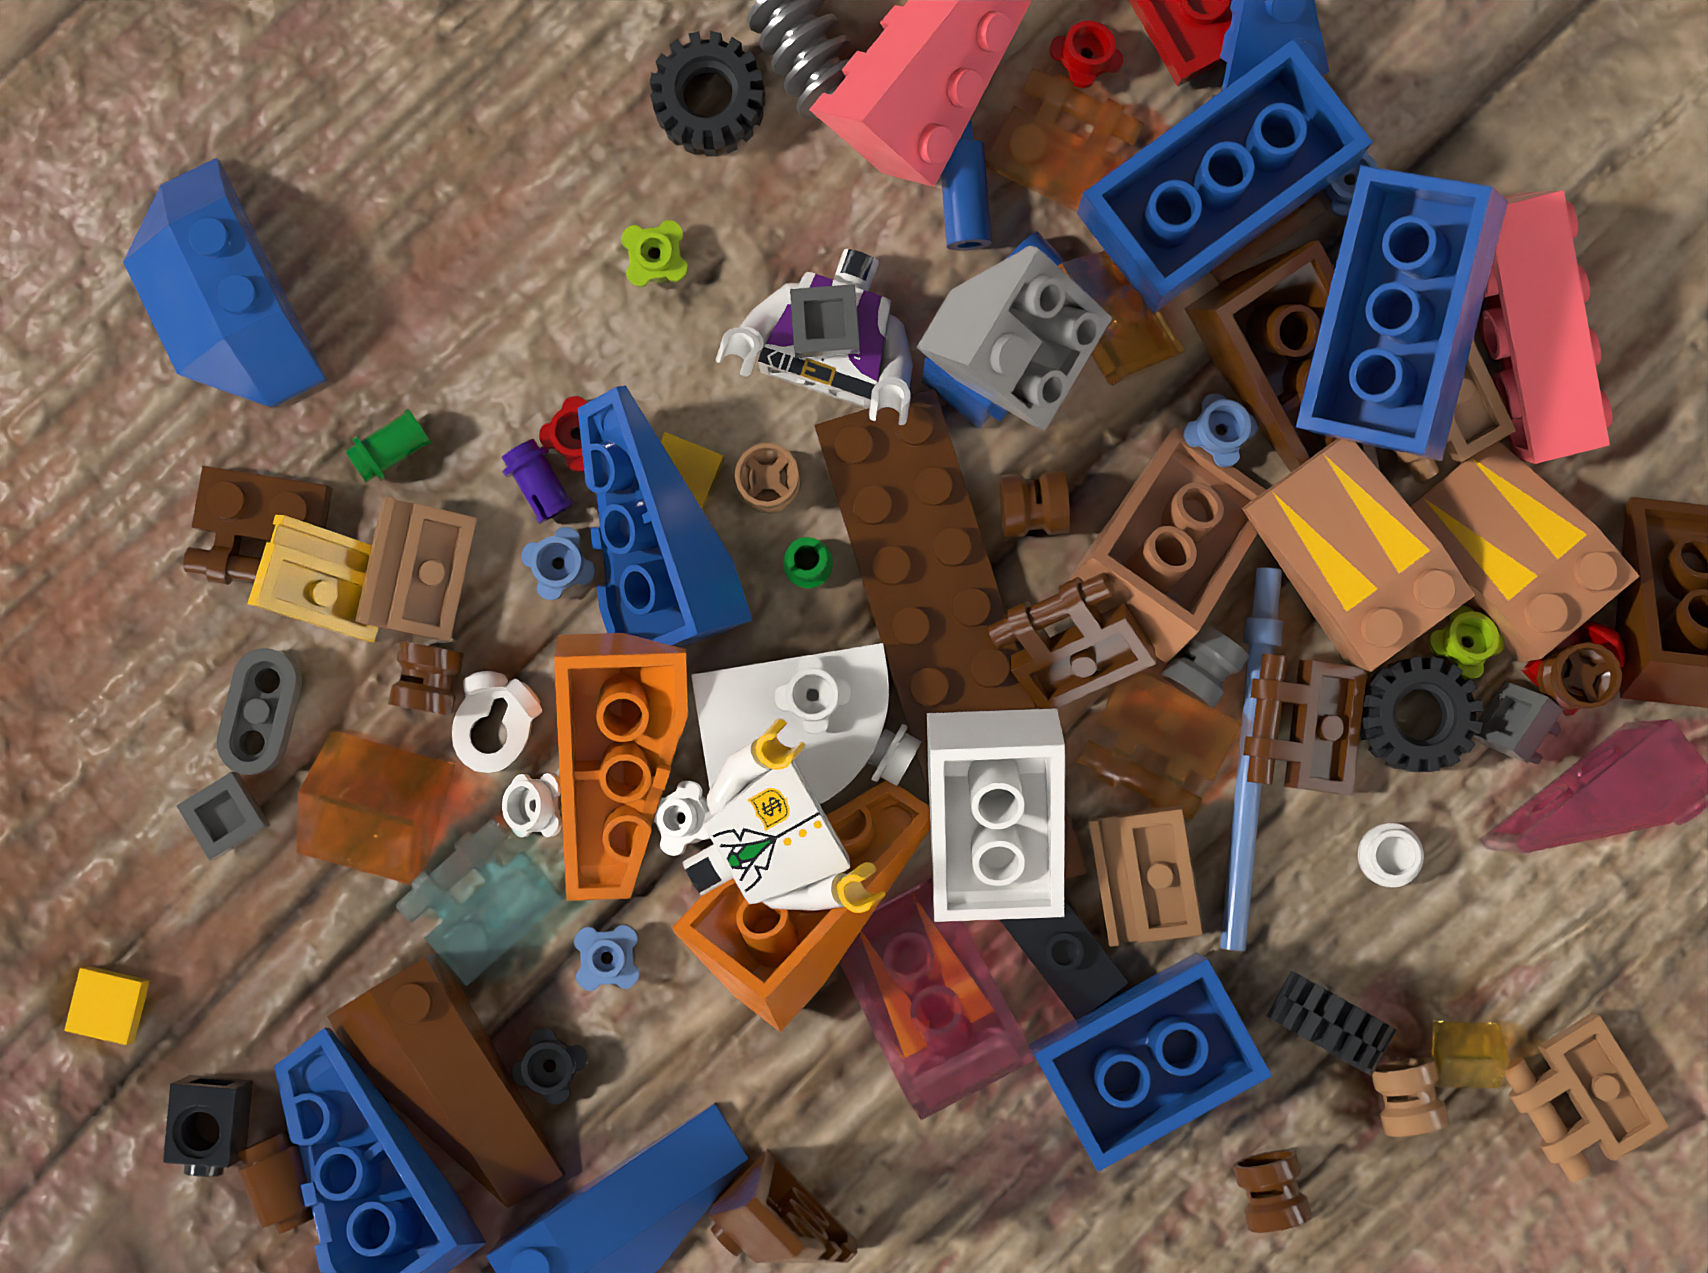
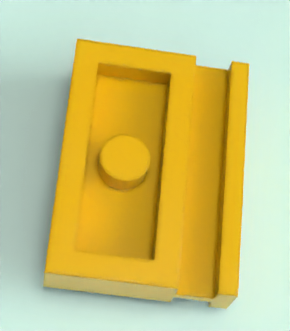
(313, 577)

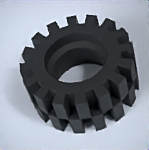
(702, 57)
(1457, 709)
(1331, 1023)

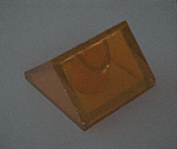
(372, 807)

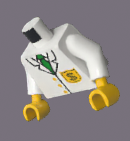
(775, 835)

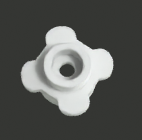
(812, 676)
(893, 754)
(533, 805)
(677, 836)

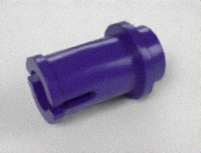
(536, 480)

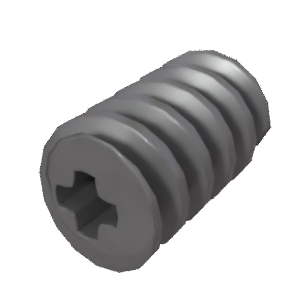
(800, 48)

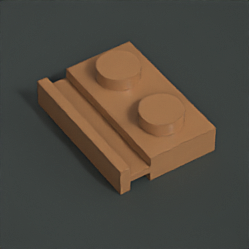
(416, 569)
(1146, 875)

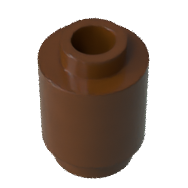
(273, 1182)

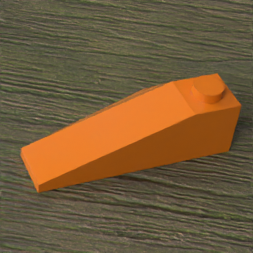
(617, 736)
(784, 955)

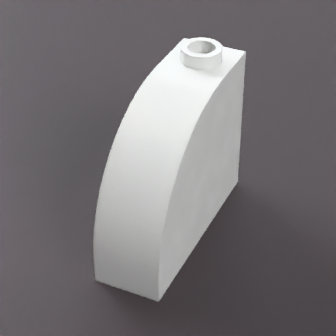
(740, 706)

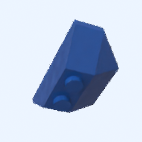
(218, 293)

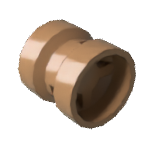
(761, 470)
(1410, 1097)

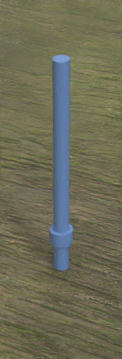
(1262, 634)

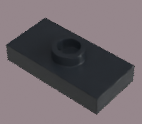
(1068, 960)

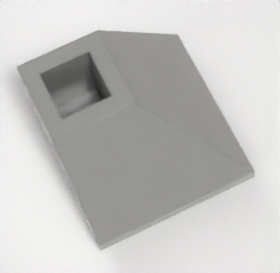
(1017, 335)

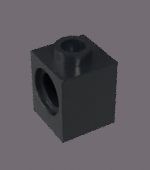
(227, 1102)

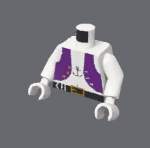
(869, 379)

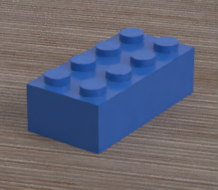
(1223, 176)
(1402, 311)

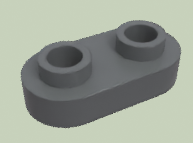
(253, 709)

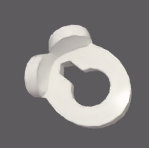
(480, 693)

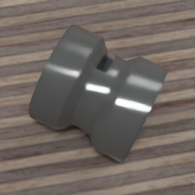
(1205, 665)

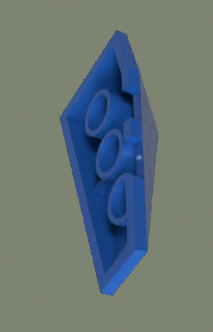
(660, 552)
(367, 1177)
(633, 1211)

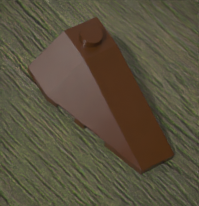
(1263, 341)
(442, 1072)
(778, 1219)

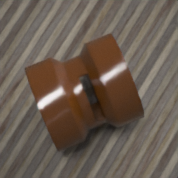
(1034, 504)
(1592, 671)
(426, 678)
(1272, 1191)

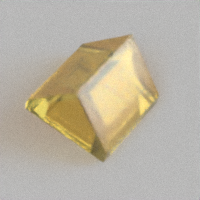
(1469, 1054)

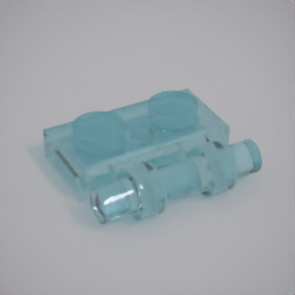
(490, 919)

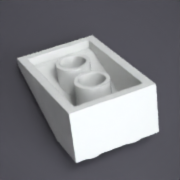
(996, 814)

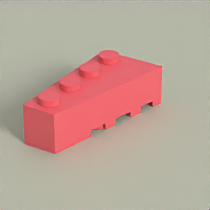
(920, 83)
(1542, 332)

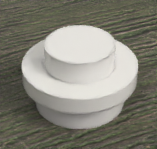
(1390, 855)

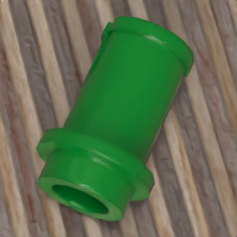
(387, 446)
(808, 578)

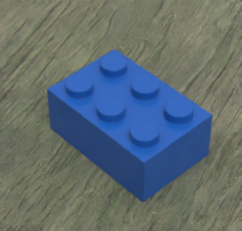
(1149, 1060)

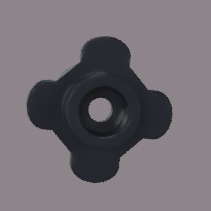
(533, 1074)

